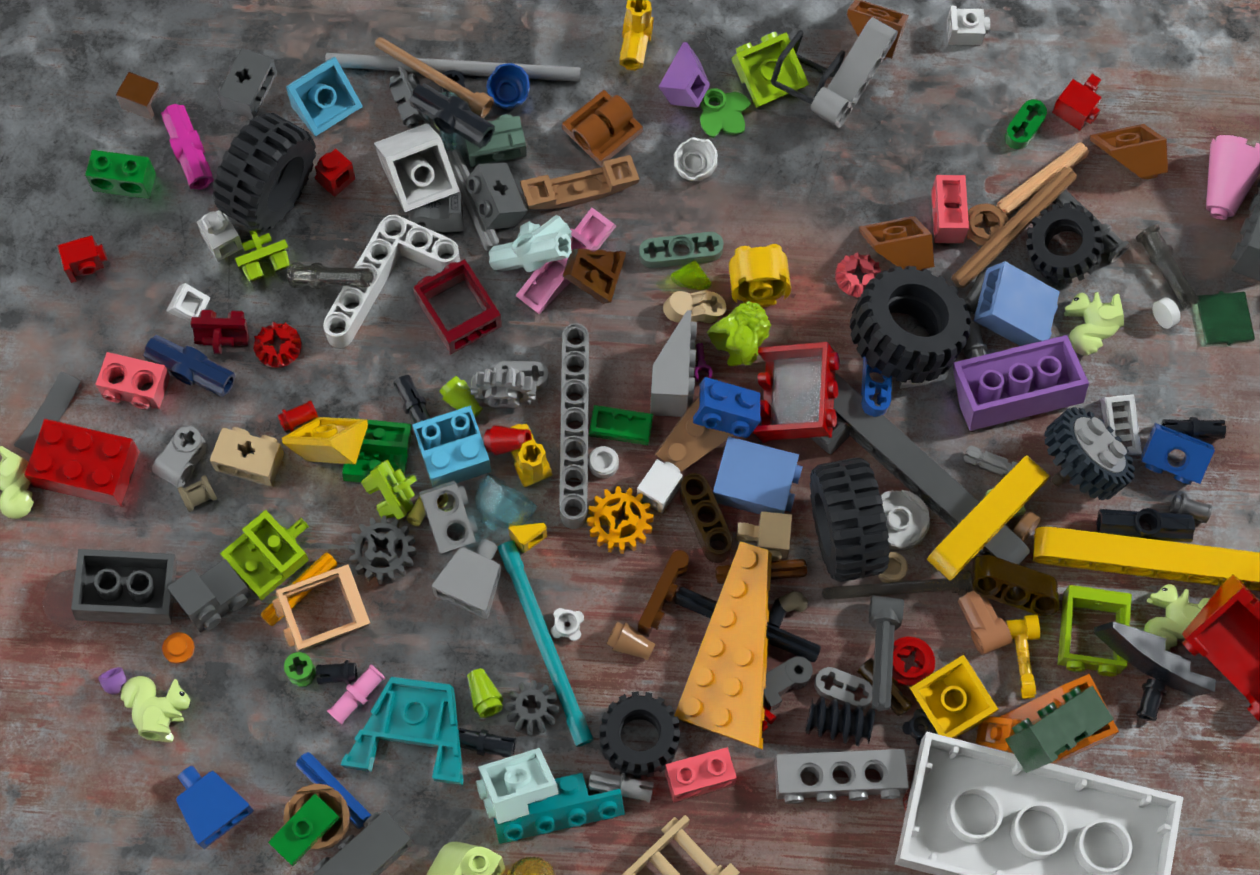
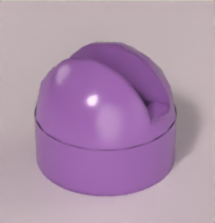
(112, 680)

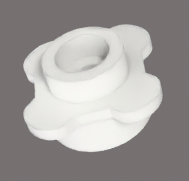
(561, 617)

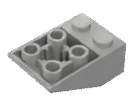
(674, 371)

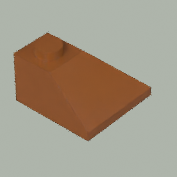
(861, 12)
(1135, 148)
(901, 242)

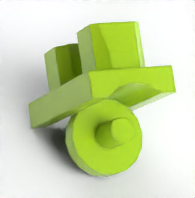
(250, 262)
(394, 488)

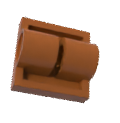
(603, 126)

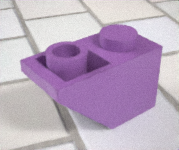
(685, 79)

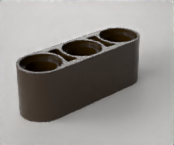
(707, 504)
(1015, 585)

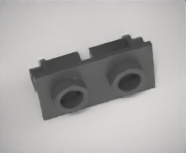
(402, 89)

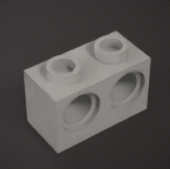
(441, 518)

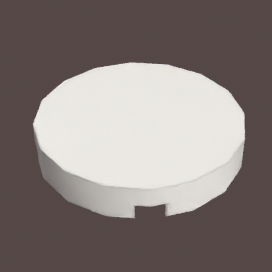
(905, 519)

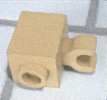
(771, 534)

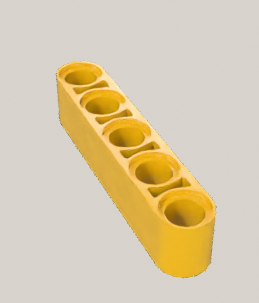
(988, 518)

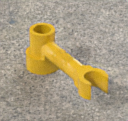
(1022, 631)

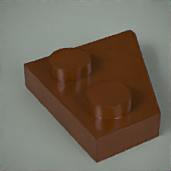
(595, 272)

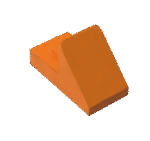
(994, 732)

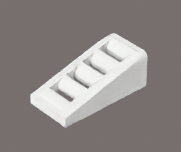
(1131, 414)

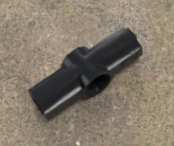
(452, 115)
(1163, 525)

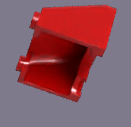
(1229, 638)

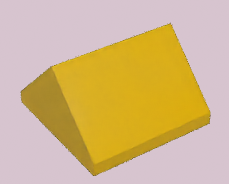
(328, 440)
(954, 699)

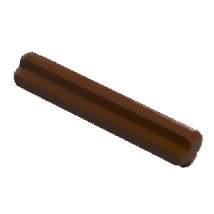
(779, 570)

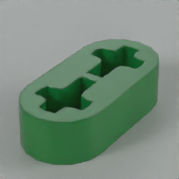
(1020, 121)

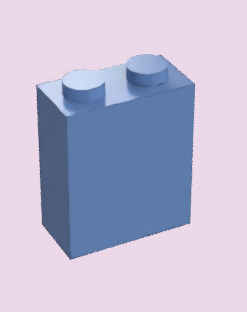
(1016, 305)
(756, 477)

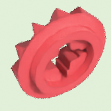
(849, 283)

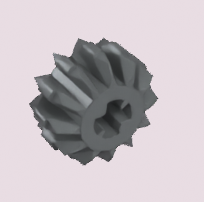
(520, 712)

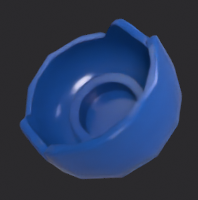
(508, 86)

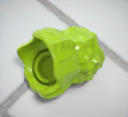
(741, 333)

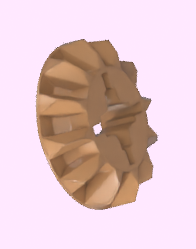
(992, 215)

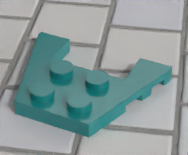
(415, 715)

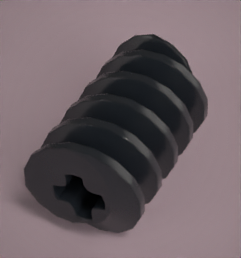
(840, 720)

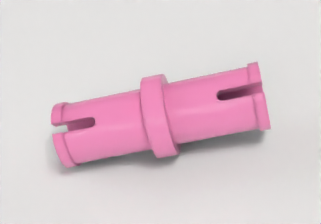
(356, 694)

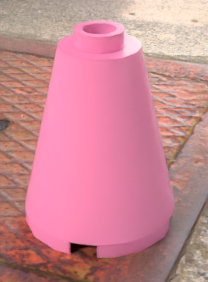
(1230, 174)

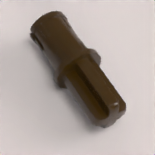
(899, 702)

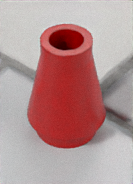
(505, 439)

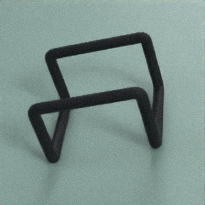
(795, 43)

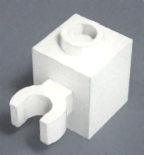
(219, 234)

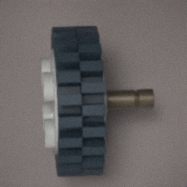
(1088, 454)

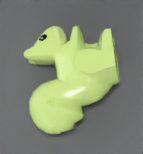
(1100, 320)
(15, 498)
(1177, 617)
(153, 713)

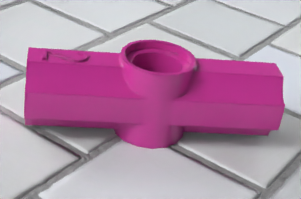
(187, 146)

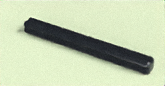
(775, 635)

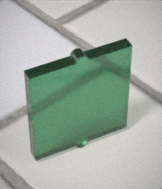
(1225, 318)

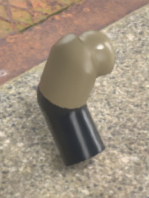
(784, 604)

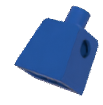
(210, 805)

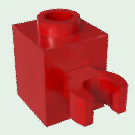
(1079, 103)

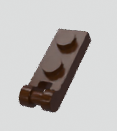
(664, 591)

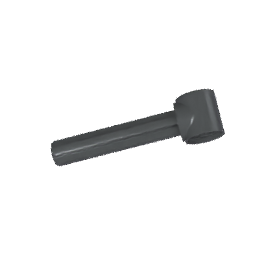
(885, 617)

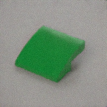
(381, 442)

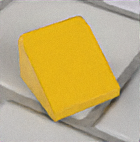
(528, 535)

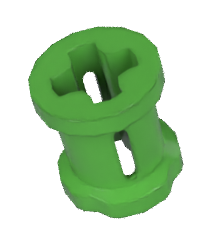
(309, 669)

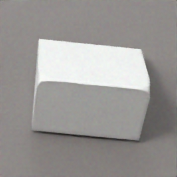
(187, 302)

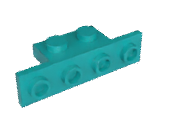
(565, 810)

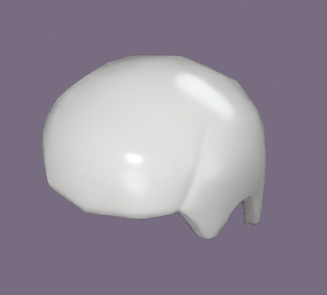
(695, 159)

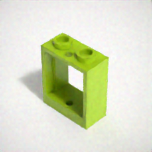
(1096, 600)

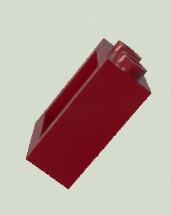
(469, 330)

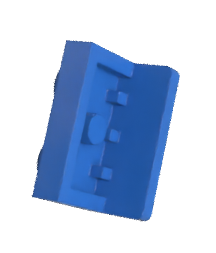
(728, 408)

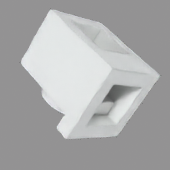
(967, 26)

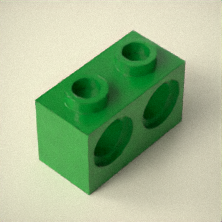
(120, 174)

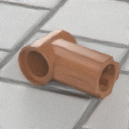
(987, 629)

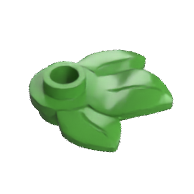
(726, 115)

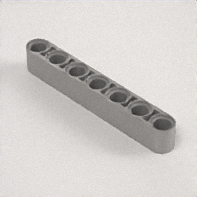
(574, 438)

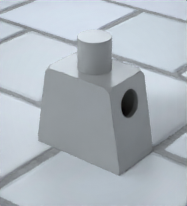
(470, 579)

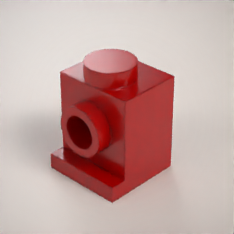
(330, 168)
(82, 257)

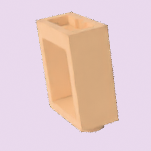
(351, 596)

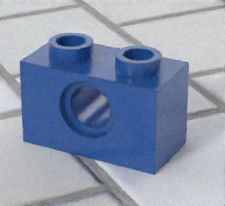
(1163, 441)

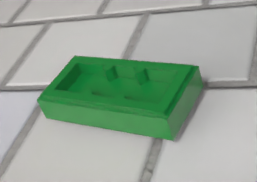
(620, 425)
(303, 830)

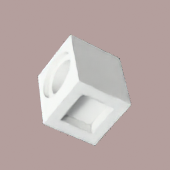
(660, 485)

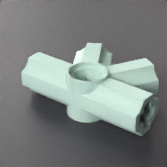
(533, 246)

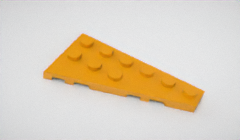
(731, 665)

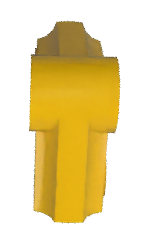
(636, 34)
(531, 461)

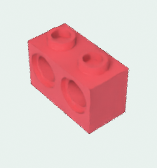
(949, 209)
(136, 374)
(700, 774)

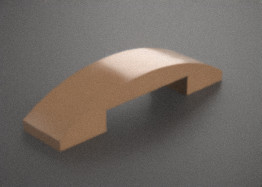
(580, 187)

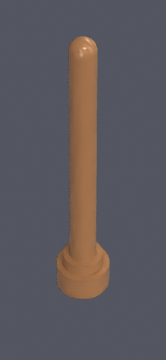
(479, 102)

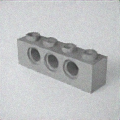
(889, 764)

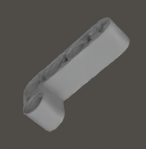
(855, 73)

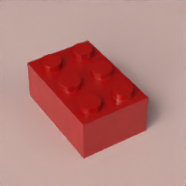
(82, 462)

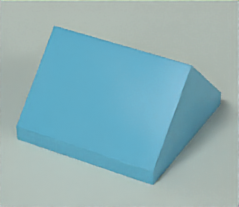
(323, 97)

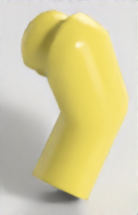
(418, 512)

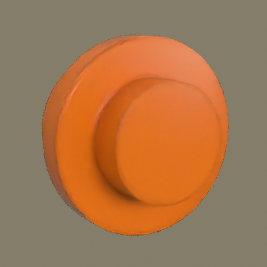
(178, 648)

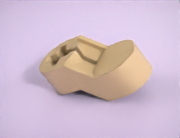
(705, 306)

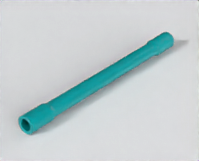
(574, 717)

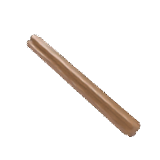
(1013, 227)

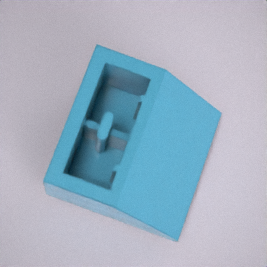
(452, 447)

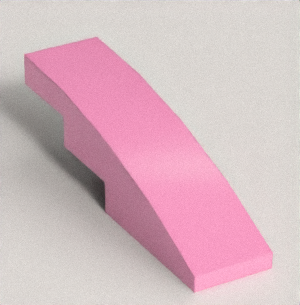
(548, 280)

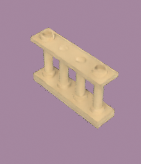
(675, 830)

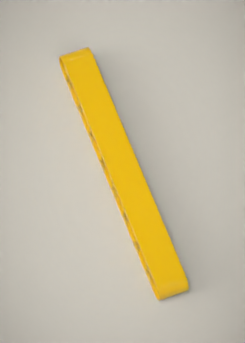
(1145, 557)

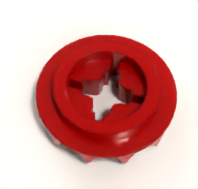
(288, 351)
(923, 657)

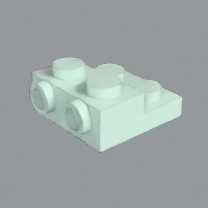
(514, 784)

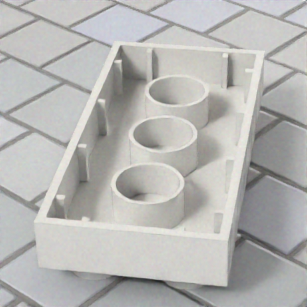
(987, 816)

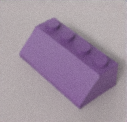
(1019, 382)

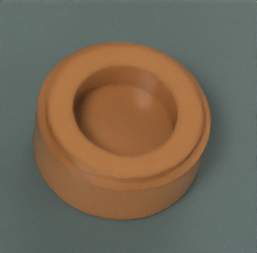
(1026, 525)

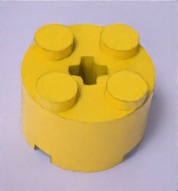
(759, 275)

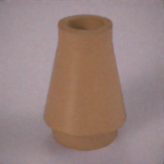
(629, 641)

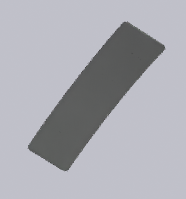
(51, 409)

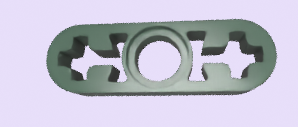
(659, 243)

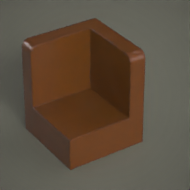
(137, 95)

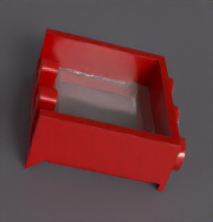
(798, 391)

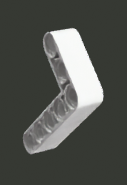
(393, 248)

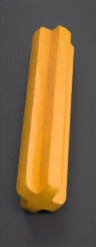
(320, 566)

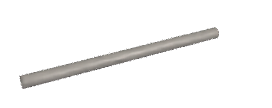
(472, 68)

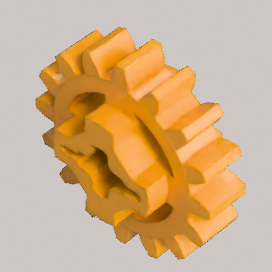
(631, 524)

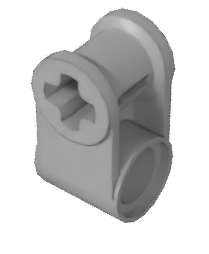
(178, 459)

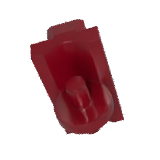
(220, 331)

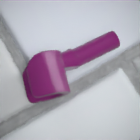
(701, 363)

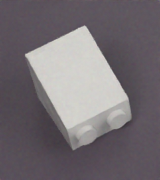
(417, 166)

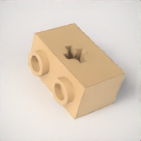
(256, 467)

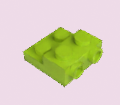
(757, 64)

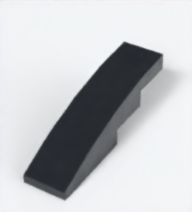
(1149, 656)

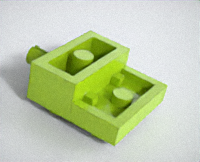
(266, 553)

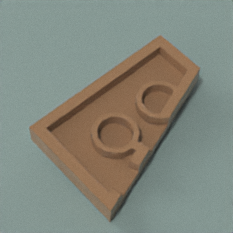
(689, 441)

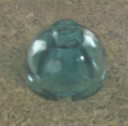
(502, 504)

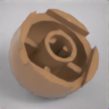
(334, 801)

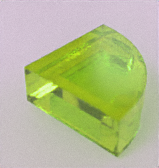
(691, 277)

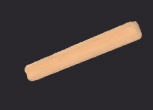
(1039, 180)

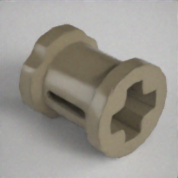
(197, 493)

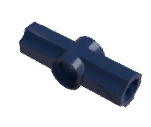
(189, 365)

